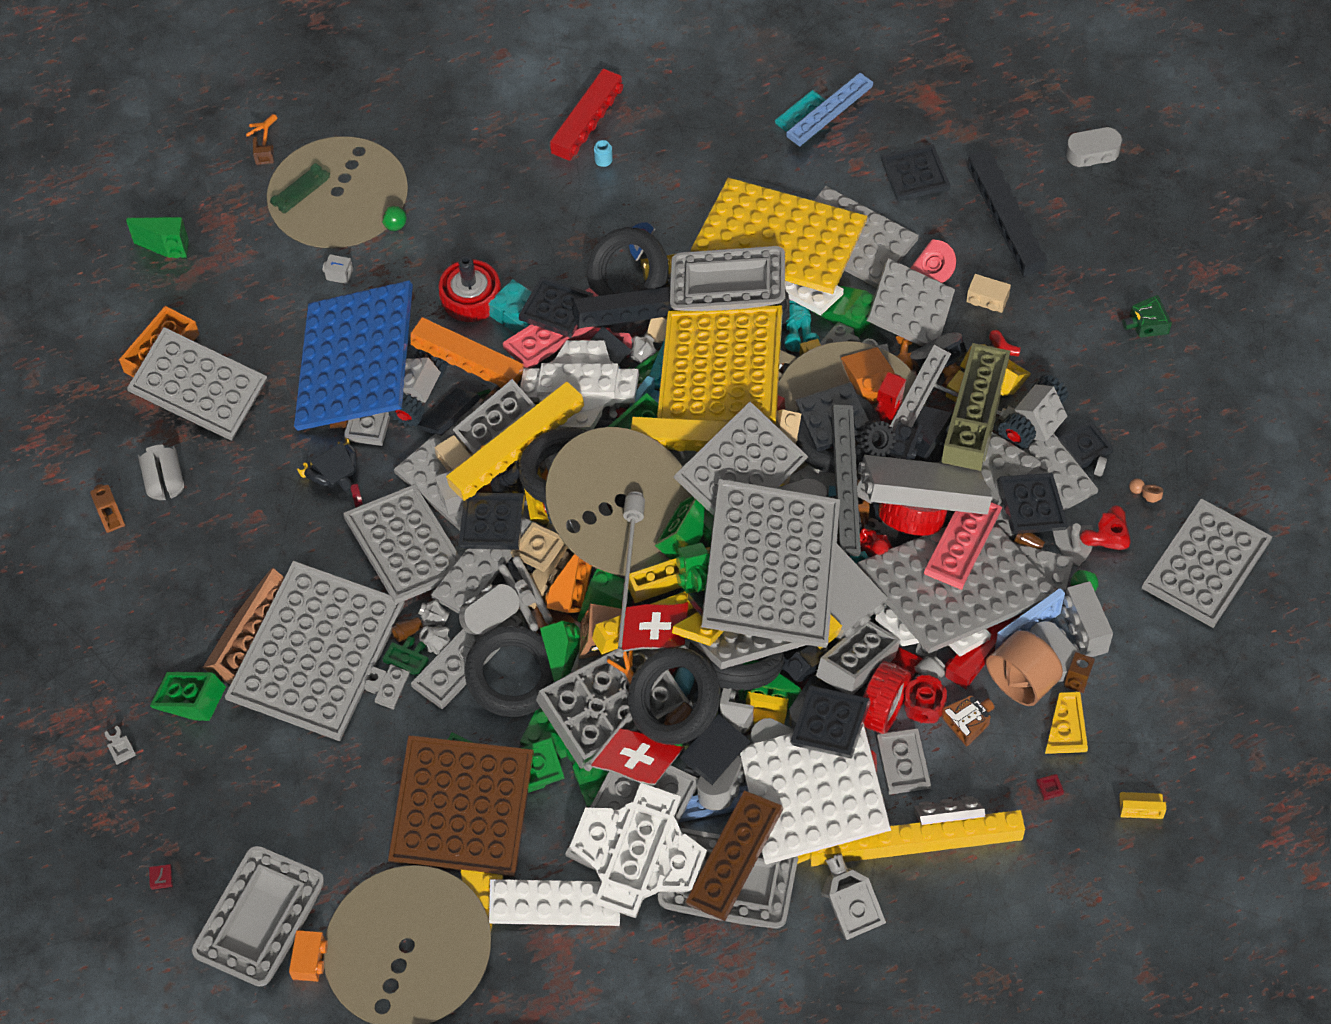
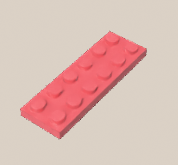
(537, 344)
(961, 546)

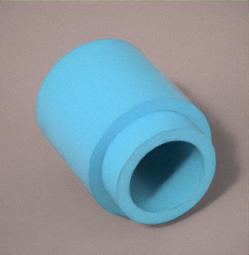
(603, 153)
(685, 680)

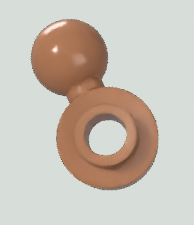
(1151, 493)

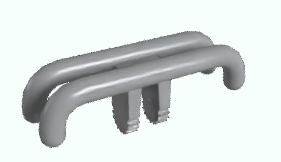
(526, 592)

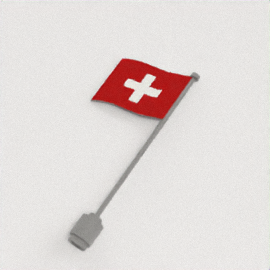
(649, 624)
(635, 754)

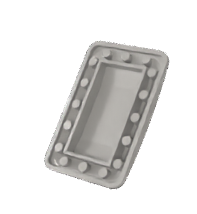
(727, 279)
(763, 898)
(258, 916)

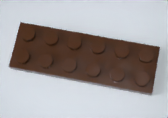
(734, 855)

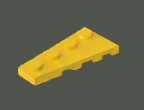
(692, 629)

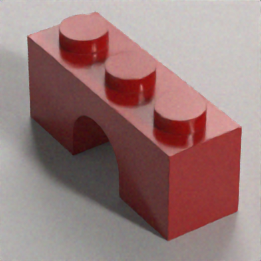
(890, 397)

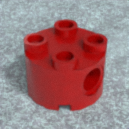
(925, 699)

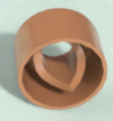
(1025, 667)

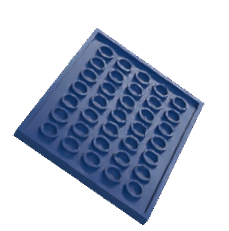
(354, 356)

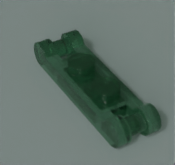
(300, 188)

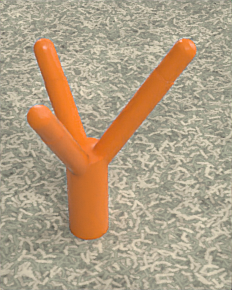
(264, 125)
(628, 663)

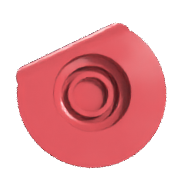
(936, 261)

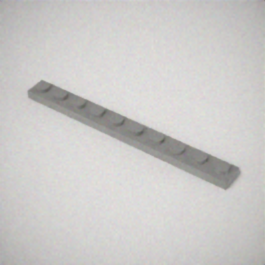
(916, 396)

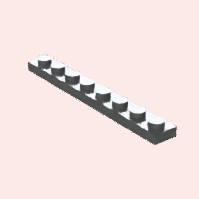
(846, 479)

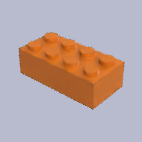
(167, 318)

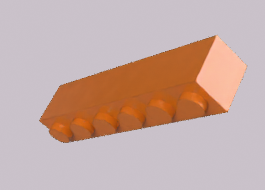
(465, 353)

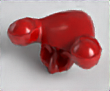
(1112, 531)
(873, 543)

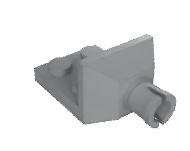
(737, 714)
(851, 899)

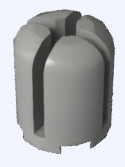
(150, 464)

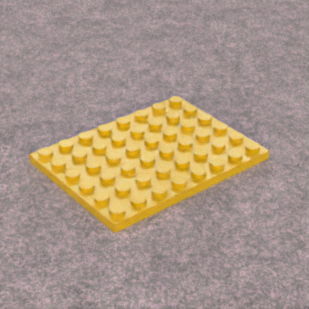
(813, 234)
(720, 363)

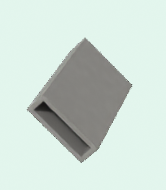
(924, 484)
(853, 595)

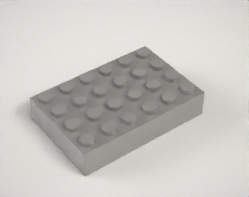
(595, 701)

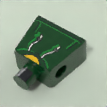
(1148, 318)

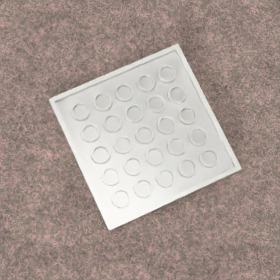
(822, 795)

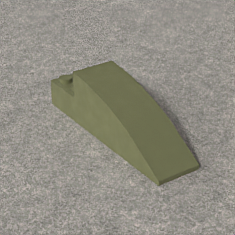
(976, 407)

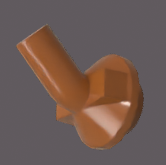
(949, 373)

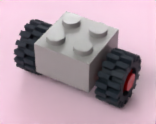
(419, 381)
(1037, 413)

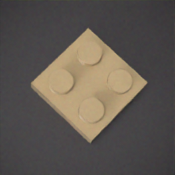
(538, 547)

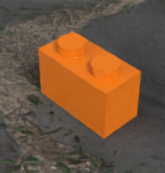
(307, 956)

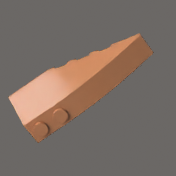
(243, 628)

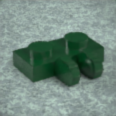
(405, 658)

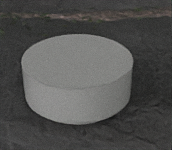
(1100, 466)

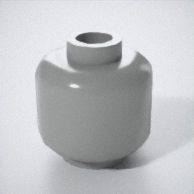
(930, 666)

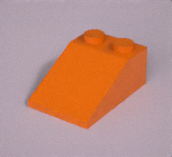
(867, 372)
(570, 587)

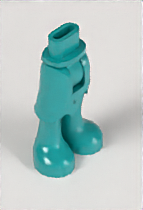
(799, 318)

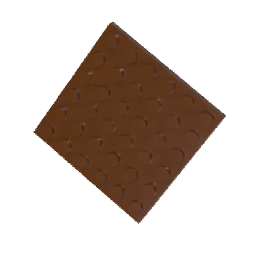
(461, 806)

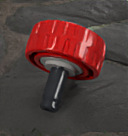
(468, 289)
(911, 520)
(886, 695)

